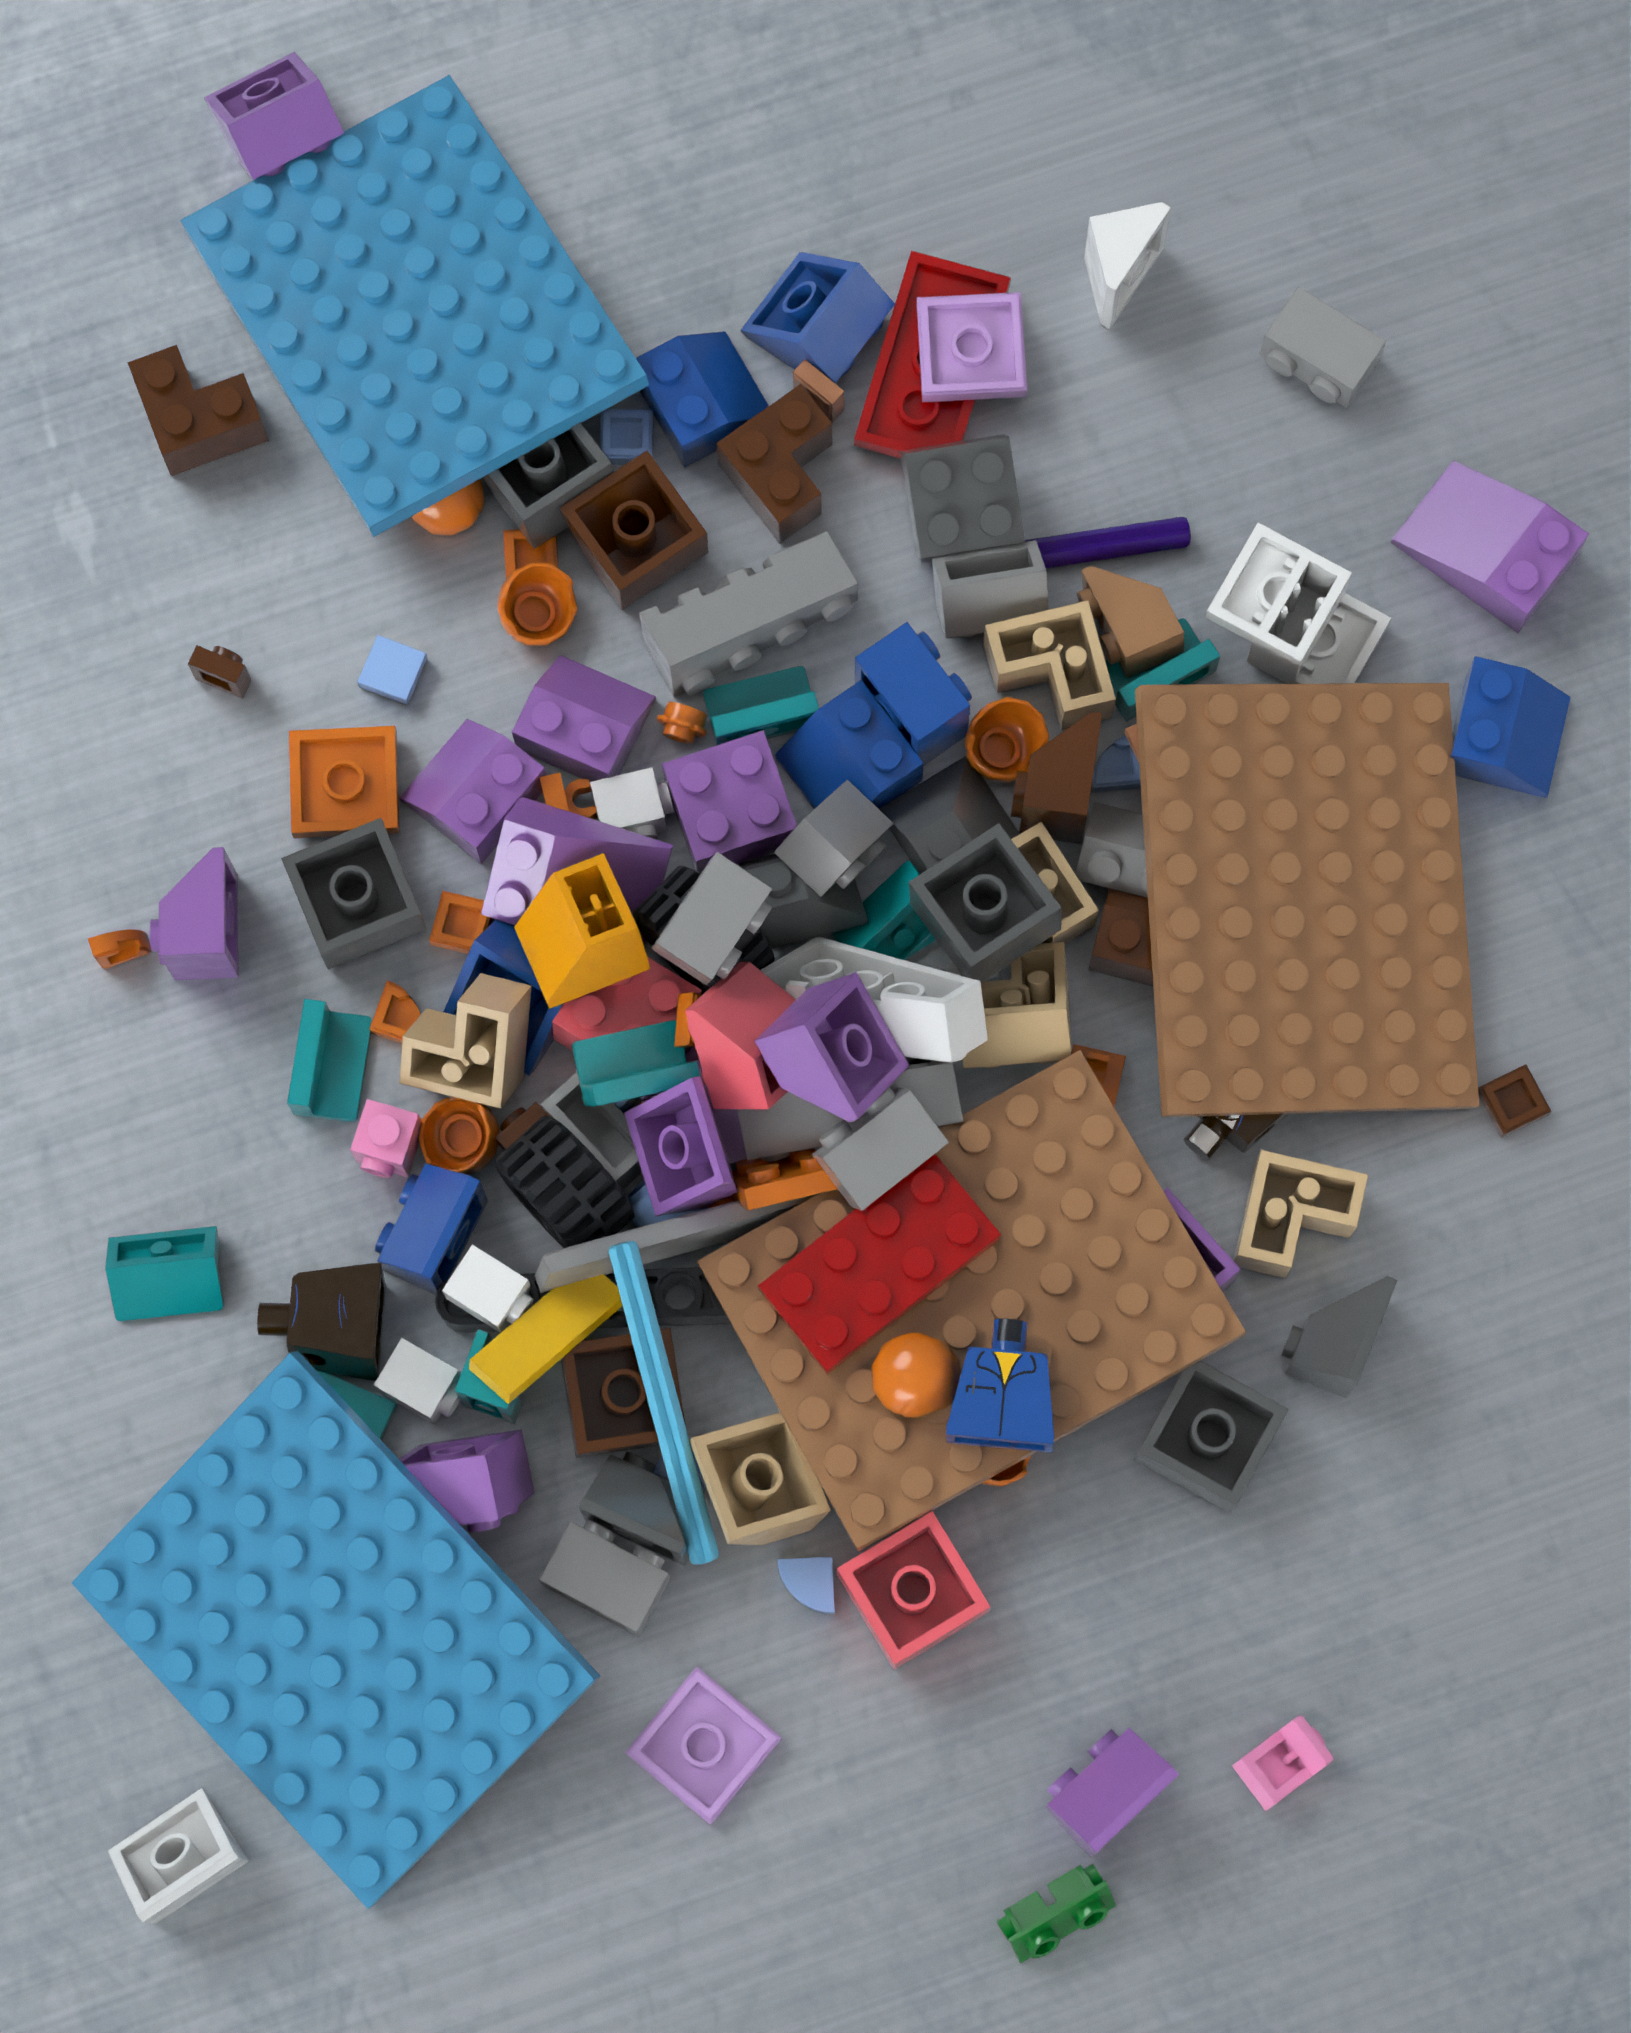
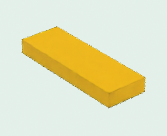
(544, 1335)

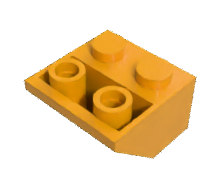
(580, 933)

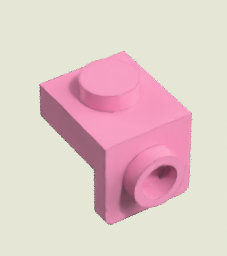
(1283, 1762)

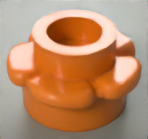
(682, 722)

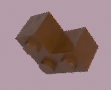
(198, 423)
(767, 458)

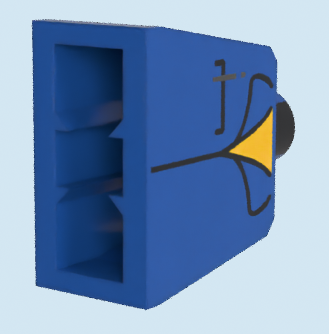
(1003, 1394)

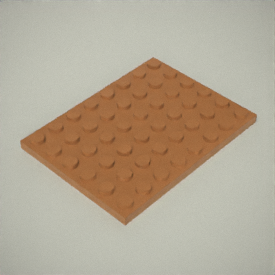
(1305, 898)
(1080, 1257)

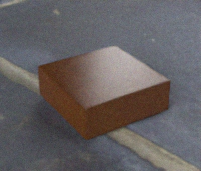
(1513, 1101)

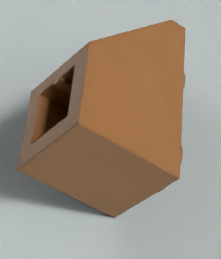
(1134, 619)

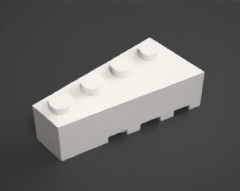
(924, 1008)

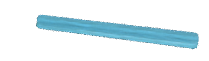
(663, 1402)

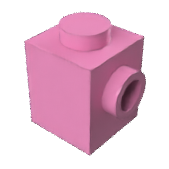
(386, 1140)

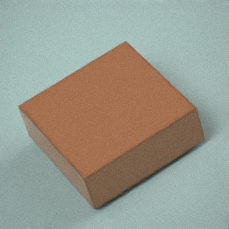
(821, 389)

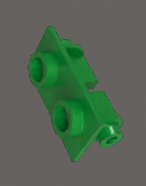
(1080, 1903)

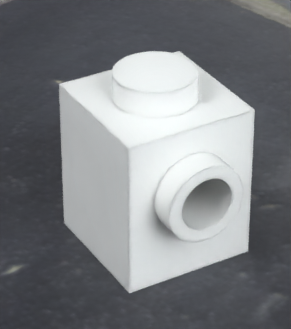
(633, 802)
(488, 1290)
(419, 1382)

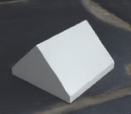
(1120, 254)
(176, 1857)

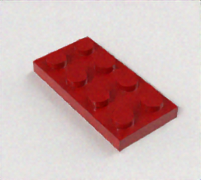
(894, 408)
(879, 1263)

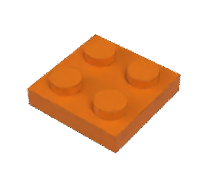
(343, 780)
(779, 1181)

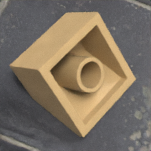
(759, 1481)

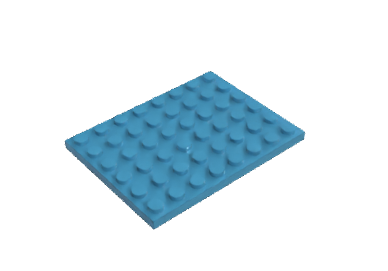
(414, 305)
(334, 1629)

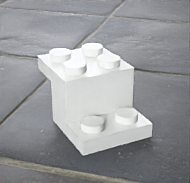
(1296, 612)

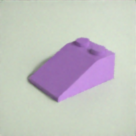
(1491, 543)
(547, 839)

